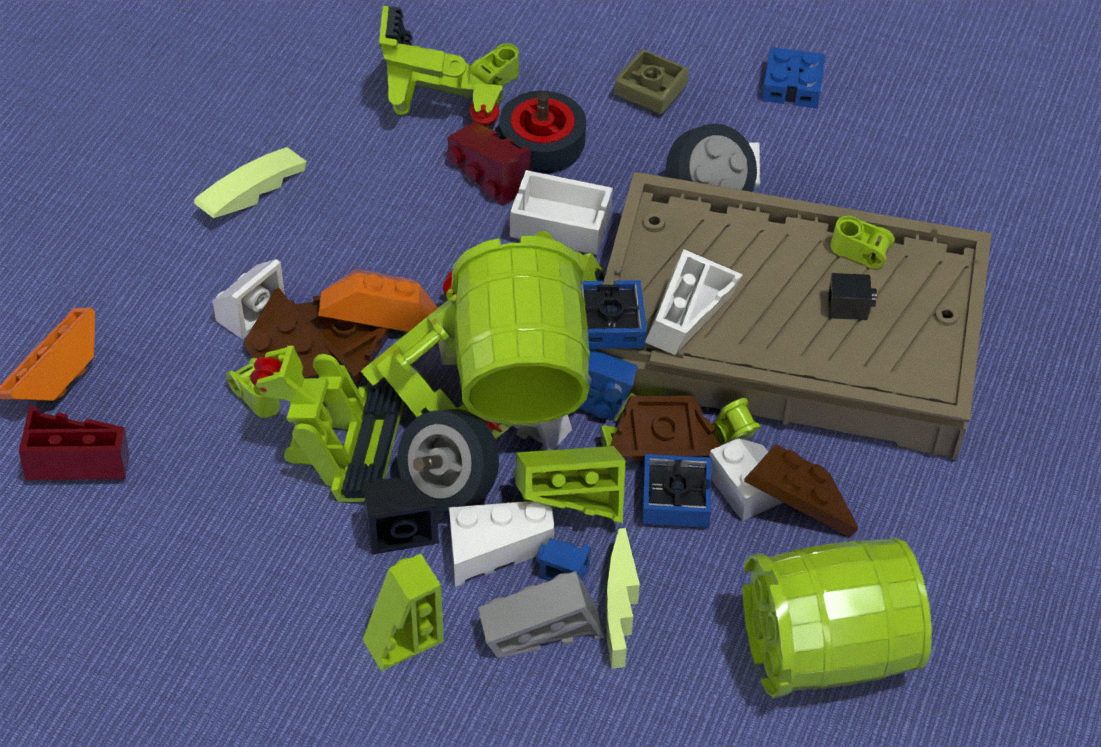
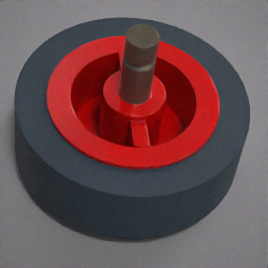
(547, 125)

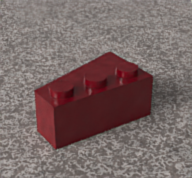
(489, 160)
(72, 449)

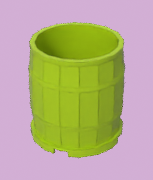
(521, 330)
(836, 614)

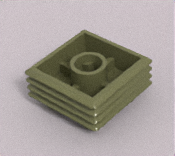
(651, 81)

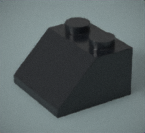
(399, 516)

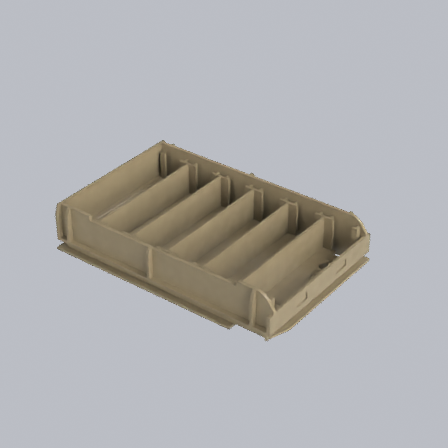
(884, 377)

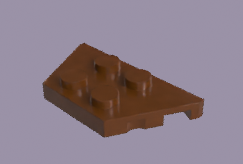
(281, 327)
(347, 341)
(663, 428)
(803, 487)

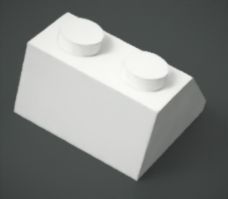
(246, 298)
(728, 469)

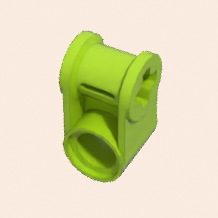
(498, 66)
(859, 241)
(250, 394)
(735, 422)

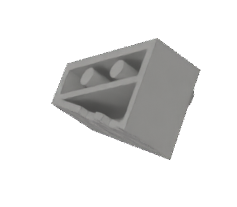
(539, 616)

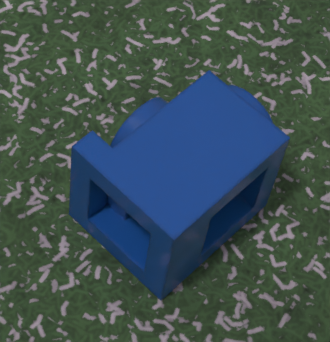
(562, 558)

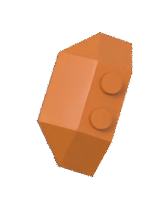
(376, 300)
(54, 360)

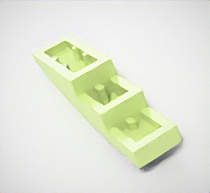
(246, 183)
(621, 593)

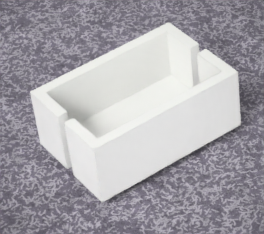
(565, 208)

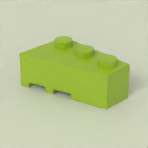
(574, 479)
(405, 614)

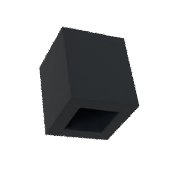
(850, 296)

